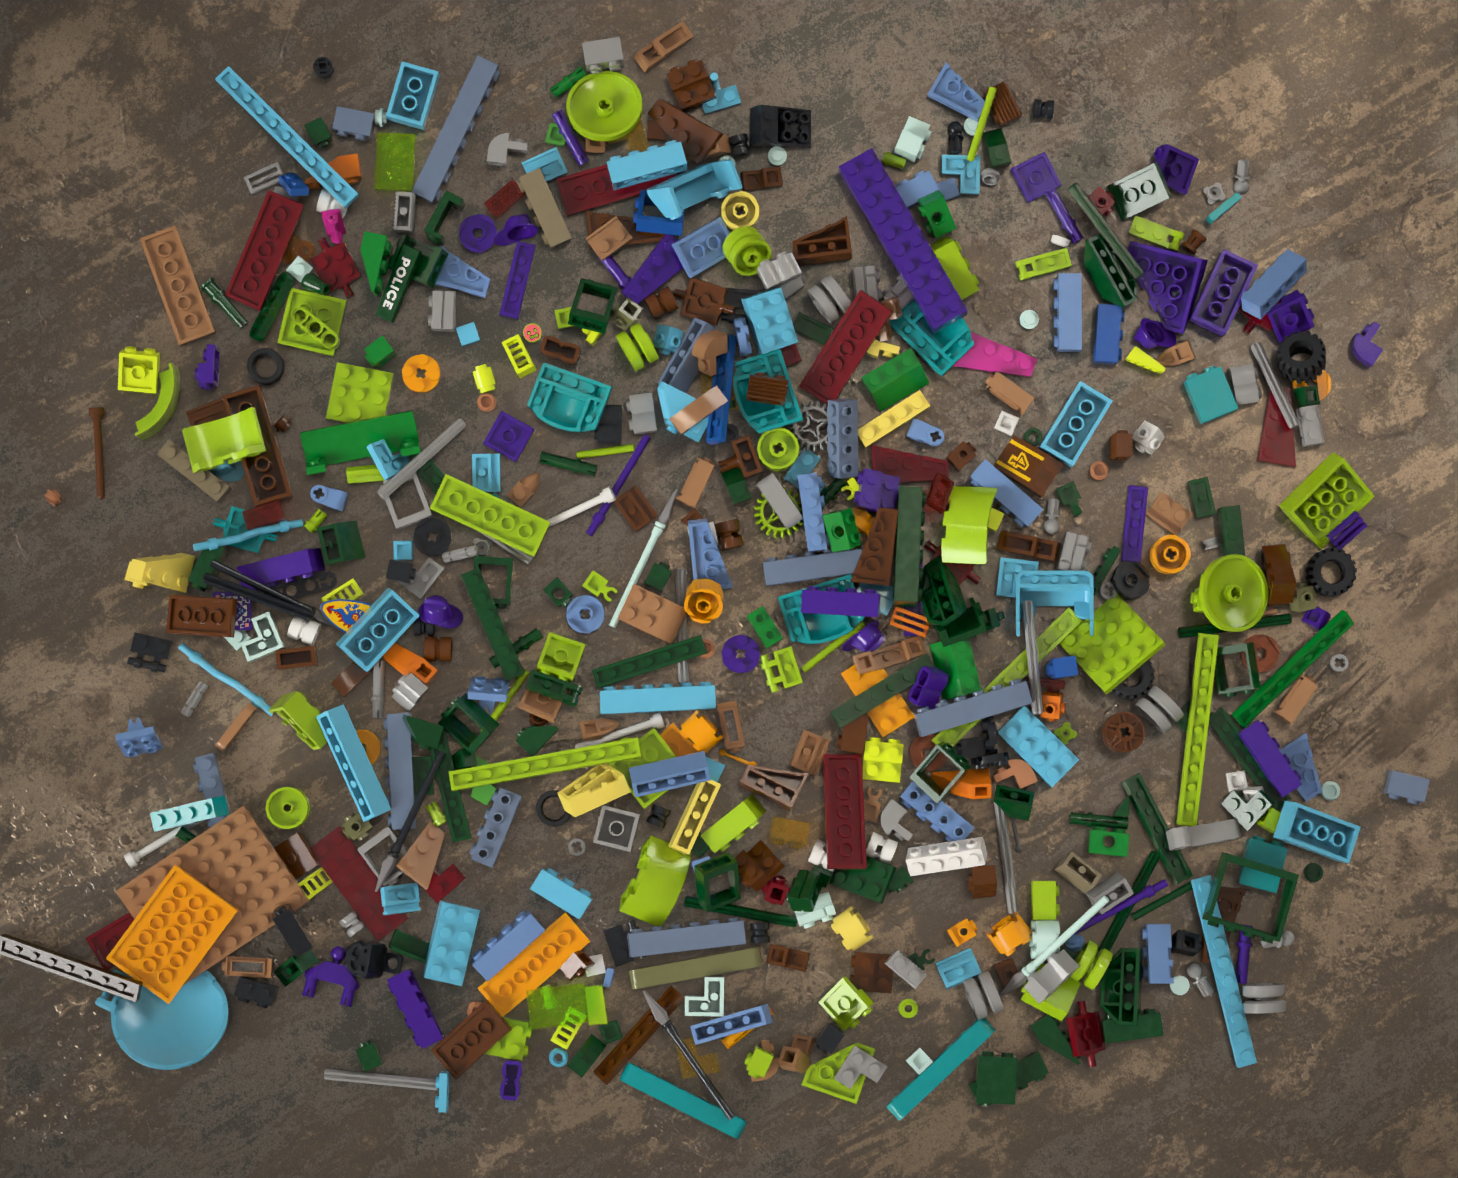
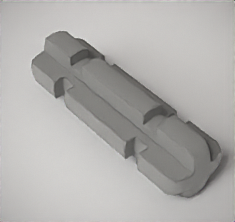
(460, 553)
(194, 699)

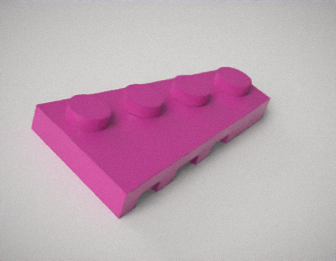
(996, 357)

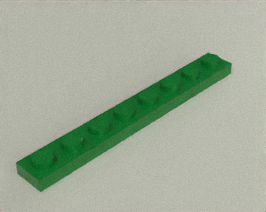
(1293, 669)

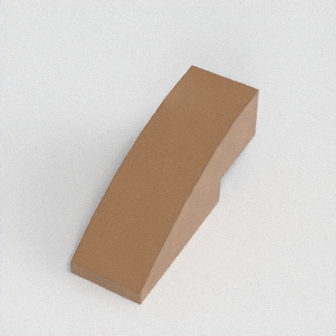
(663, 46)
(698, 410)

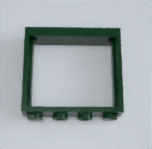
(1283, 909)

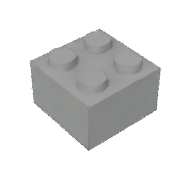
(603, 55)
(616, 828)

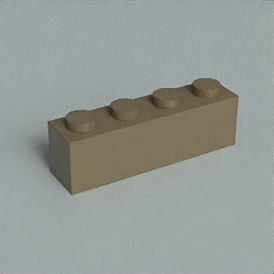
(545, 208)
(204, 480)

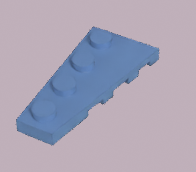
(705, 554)

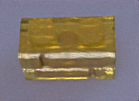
(789, 831)

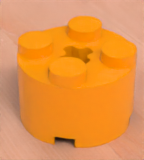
(1174, 545)
(704, 600)
(701, 732)
(1009, 934)

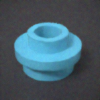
(553, 1061)

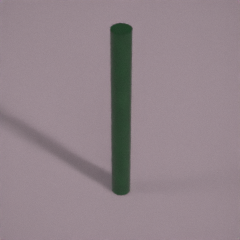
(1161, 901)

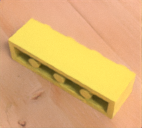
(892, 419)
(694, 816)

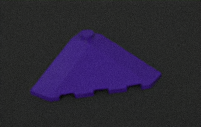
(1165, 273)

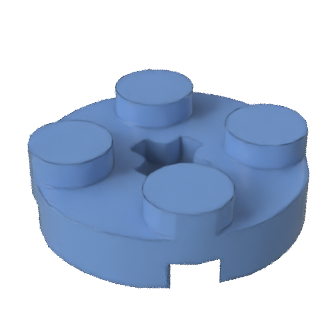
(742, 334)
(583, 603)

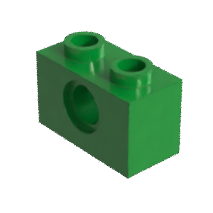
(943, 221)
(379, 352)
(841, 529)
(764, 627)
(1119, 845)

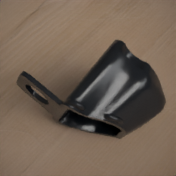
(370, 960)

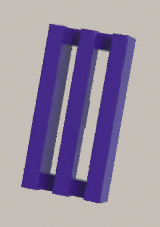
(1349, 532)

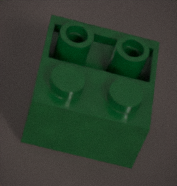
(340, 542)

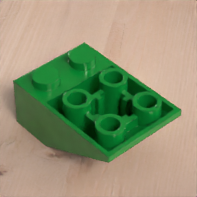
(374, 253)

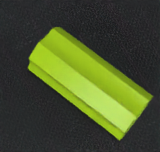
(363, 474)

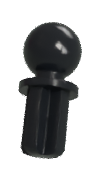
(955, 137)

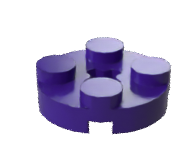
(477, 222)
(751, 656)

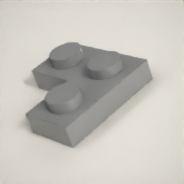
(424, 578)
(857, 1063)

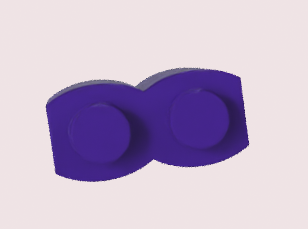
(928, 687)
(511, 1074)

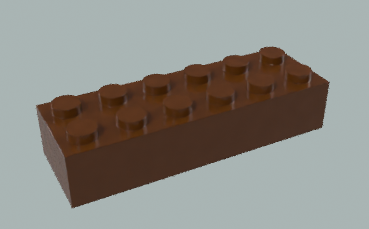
(266, 471)

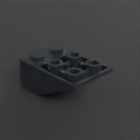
(780, 127)

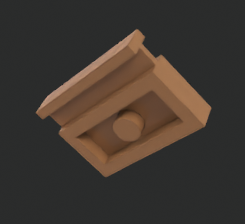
(608, 238)
(1168, 514)
(809, 752)

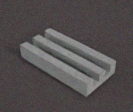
(261, 180)

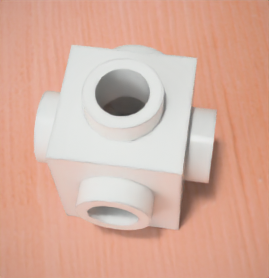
(1147, 438)

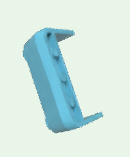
(694, 186)
(672, 402)
(1056, 589)

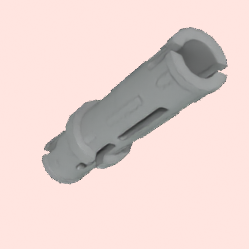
(378, 690)

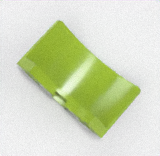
(165, 405)
(224, 440)
(967, 525)
(657, 883)

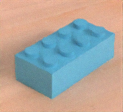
(647, 165)
(1075, 424)
(377, 629)
(1037, 746)
(1316, 832)
(450, 943)

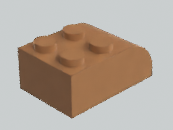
(653, 614)

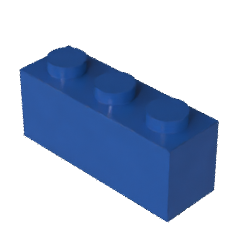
(1108, 334)
(1061, 667)

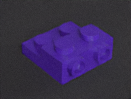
(1176, 167)
(1291, 315)
(208, 373)
(876, 490)

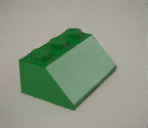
(895, 380)
(960, 667)

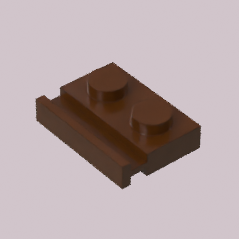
(207, 413)
(635, 508)

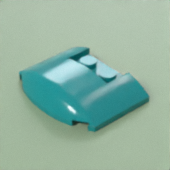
(937, 349)
(568, 399)
(759, 415)
(817, 627)

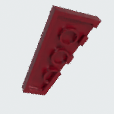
(1277, 438)
(907, 465)

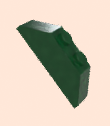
(1109, 273)
(941, 594)
(1123, 987)

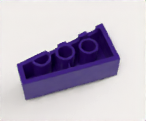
(284, 567)
(415, 1008)

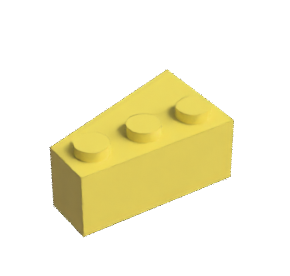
(163, 571)
(593, 790)

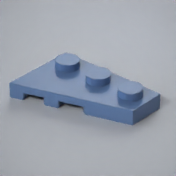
(956, 94)
(462, 277)
(1301, 760)

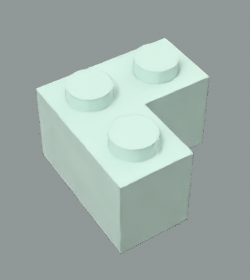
(911, 139)
(268, 638)
(711, 1002)

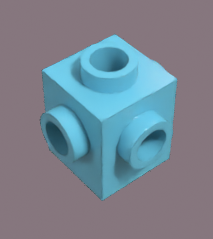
(667, 339)

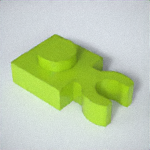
(597, 584)

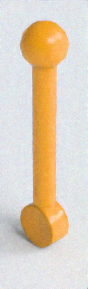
(722, 752)

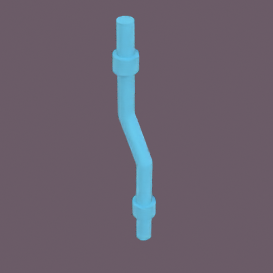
(213, 543)
(196, 657)

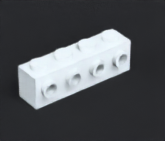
(946, 856)

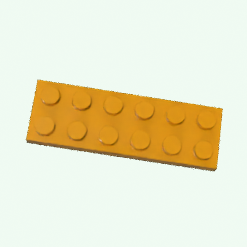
(534, 964)

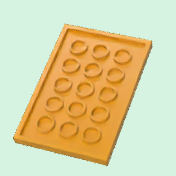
(172, 934)

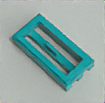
(1223, 208)

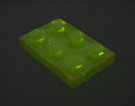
(395, 162)
(557, 1006)

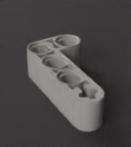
(1203, 834)

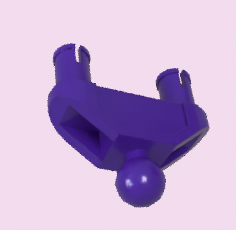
(334, 973)

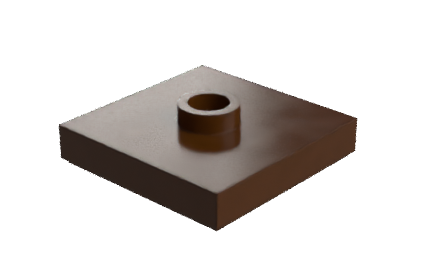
(297, 855)

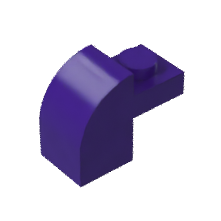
(1363, 348)

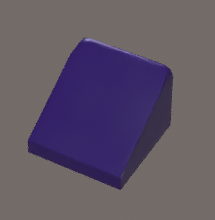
(1316, 618)

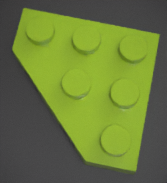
(822, 1073)

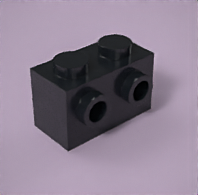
(257, 991)

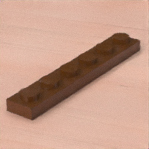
(636, 1037)

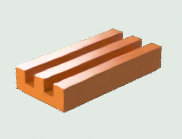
(895, 616)

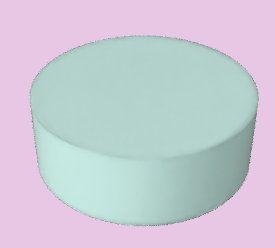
(1330, 790)
(1180, 985)

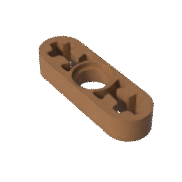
(235, 728)

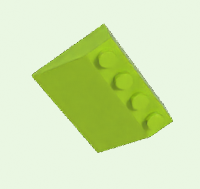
(1326, 499)

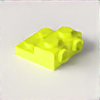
(138, 370)
(882, 760)

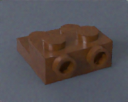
(691, 84)
(758, 866)
(871, 972)

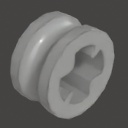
(1211, 543)
(1102, 589)
(1339, 668)
(570, 848)

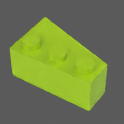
(955, 266)
(302, 717)
(734, 824)

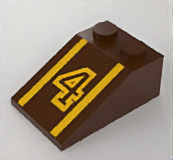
(1028, 466)

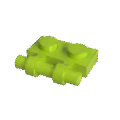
(787, 668)

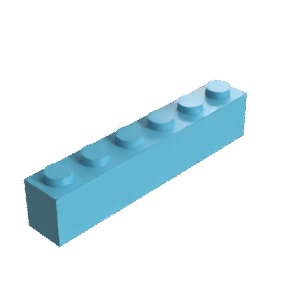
(657, 699)
(353, 763)

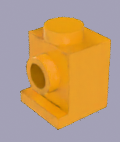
(954, 931)

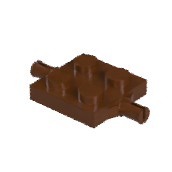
(704, 301)

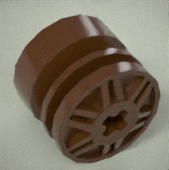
(1112, 735)

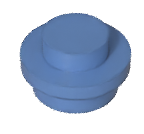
(1075, 943)

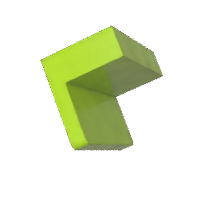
(596, 1005)

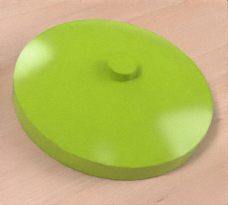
(604, 106)
(1233, 593)

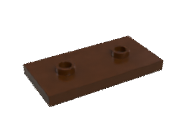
(201, 616)
(471, 1039)

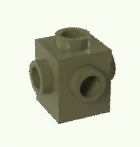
(626, 314)
(1304, 599)
(350, 831)

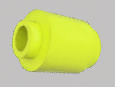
(484, 378)

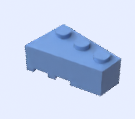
(1157, 953)

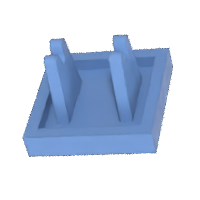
(488, 691)
(138, 739)

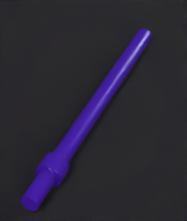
(599, 518)
(1148, 891)

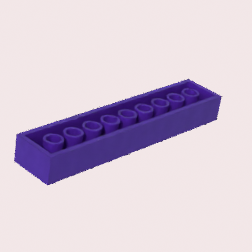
(903, 240)

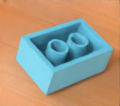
(413, 95)
(769, 320)
(562, 892)

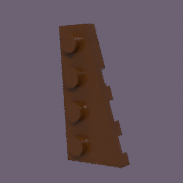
(694, 135)
(596, 220)
(877, 553)
(1229, 904)

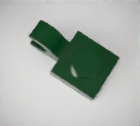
(1069, 496)

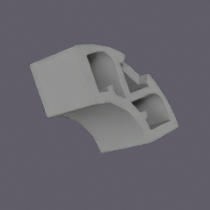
(1055, 972)

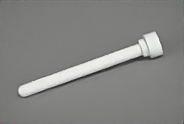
(605, 496)
(655, 722)
(133, 858)

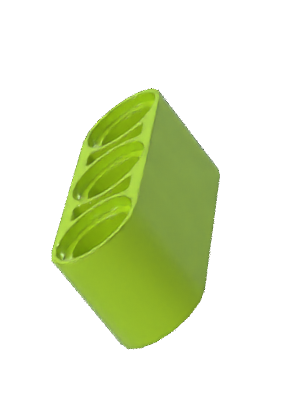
(309, 321)

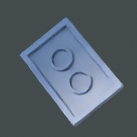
(702, 247)

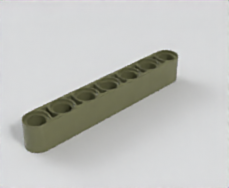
(695, 968)

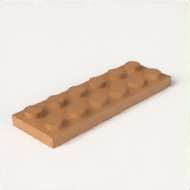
(177, 285)

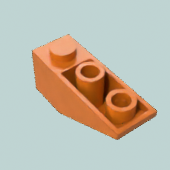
(346, 166)
(409, 662)
(974, 785)

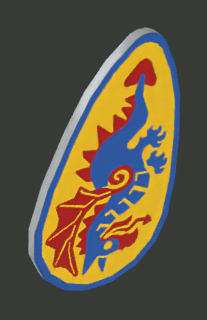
(343, 612)

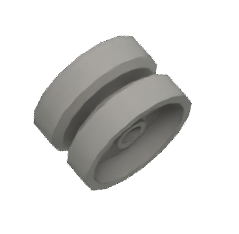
(826, 301)
(1159, 709)
(980, 996)
(1264, 998)

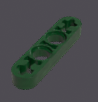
(271, 306)

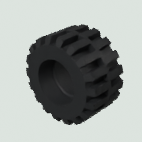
(1297, 344)
(1347, 572)
(1137, 691)

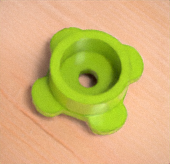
(1060, 733)

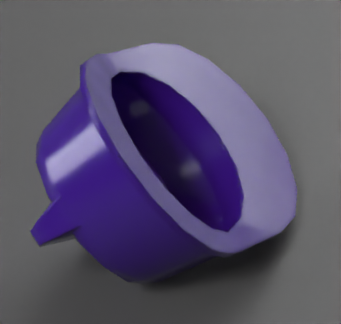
(515, 229)
(1153, 334)
(439, 612)
(866, 640)

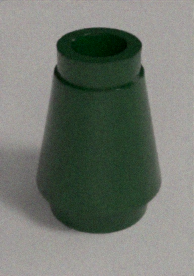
(314, 284)

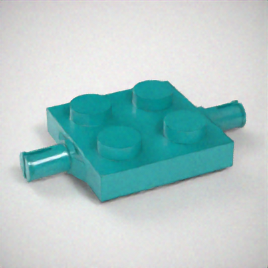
(236, 525)

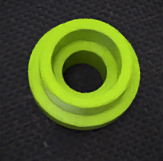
(912, 1013)

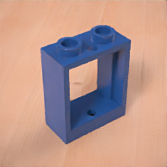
(655, 224)

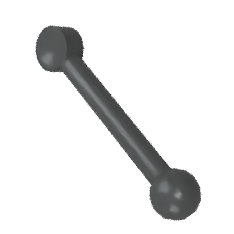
(1018, 848)

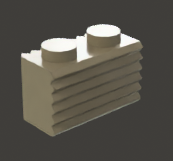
(1078, 872)

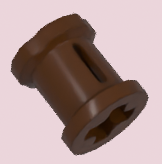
(1193, 242)

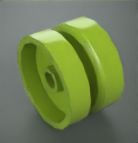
(746, 249)
(638, 346)
(778, 438)
(299, 810)
(1090, 965)

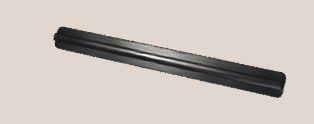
(257, 596)

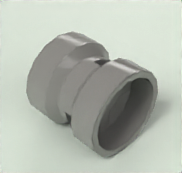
(352, 924)

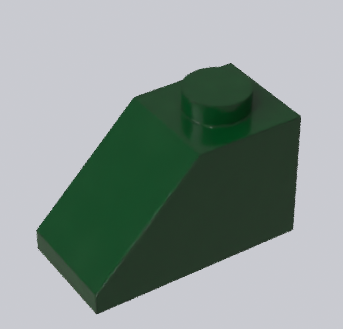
(996, 149)
(736, 486)
(423, 732)
(535, 738)
(1014, 801)
(295, 967)
(586, 1055)

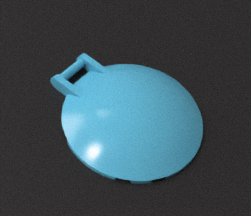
(171, 1033)

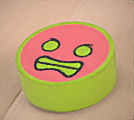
(532, 333)

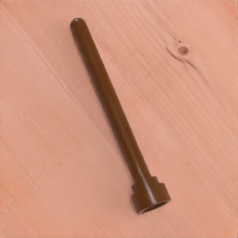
(97, 415)

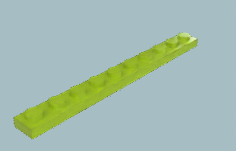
(1019, 668)
(1197, 729)
(545, 764)

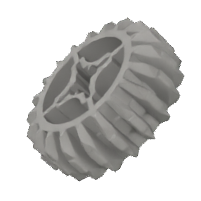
(821, 422)

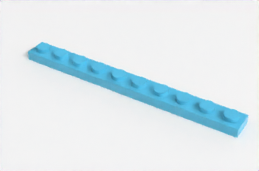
(287, 137)
(1225, 977)

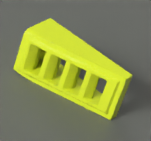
(1142, 359)
(530, 367)
(337, 591)
(318, 888)
(558, 1041)

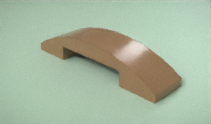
(890, 655)

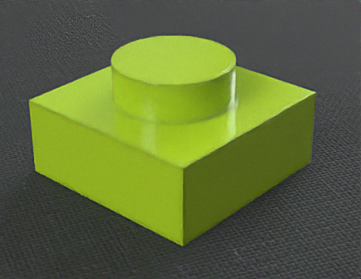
(562, 318)

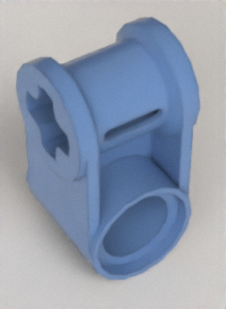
(921, 432)
(332, 497)

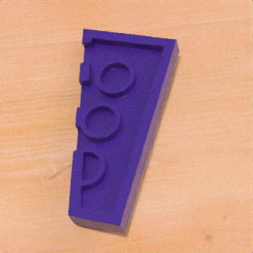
(654, 271)

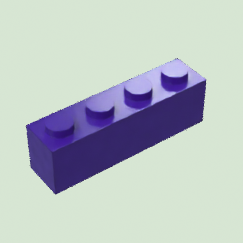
(840, 603)
(1269, 758)

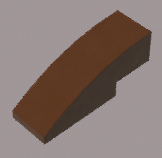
(1029, 546)

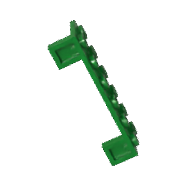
(351, 439)

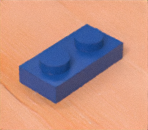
(293, 184)

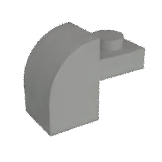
(501, 146)
(889, 820)

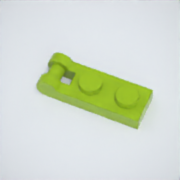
(1155, 233)
(1044, 263)

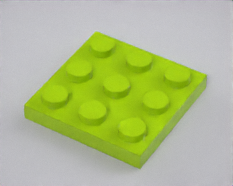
(325, 308)
(358, 393)
(652, 750)

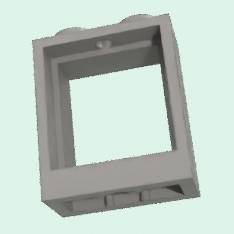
(414, 518)
(392, 880)

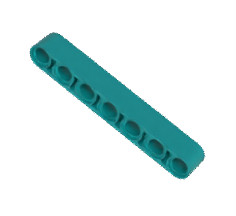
(940, 1068)
(682, 1100)

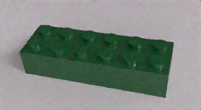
(907, 546)

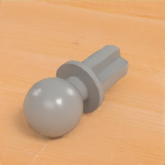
(1241, 185)
(1051, 525)
(1286, 939)
(1194, 971)

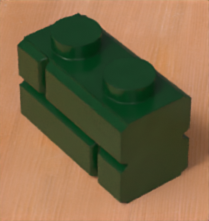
(805, 890)

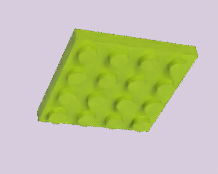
(1118, 645)

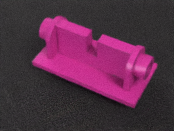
(334, 224)

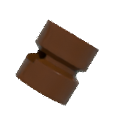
(660, 303)
(729, 534)
(438, 648)

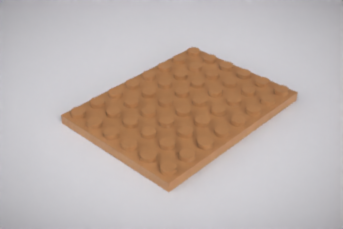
(236, 865)

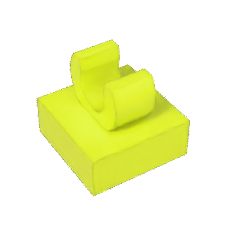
(592, 336)
(852, 486)

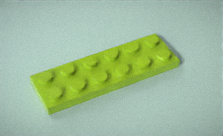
(490, 515)

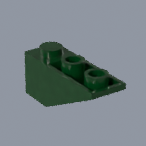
(1049, 1034)

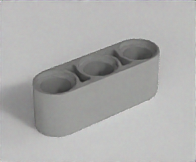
(779, 501)

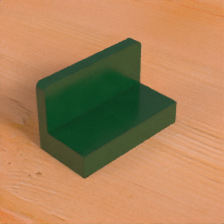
(409, 945)

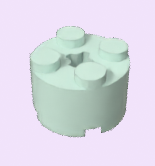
(1043, 935)

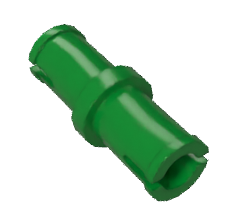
(567, 82)

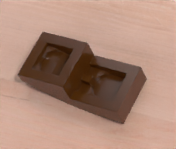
(761, 179)
(350, 678)
(788, 957)

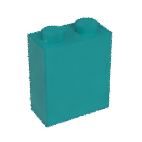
(1210, 394)
(1264, 853)

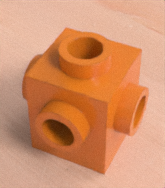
(1054, 700)

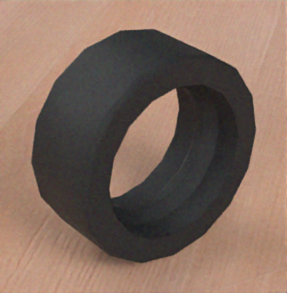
(251, 363)
(539, 810)

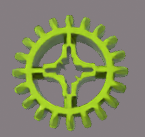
(767, 524)

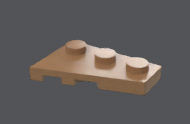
(422, 855)

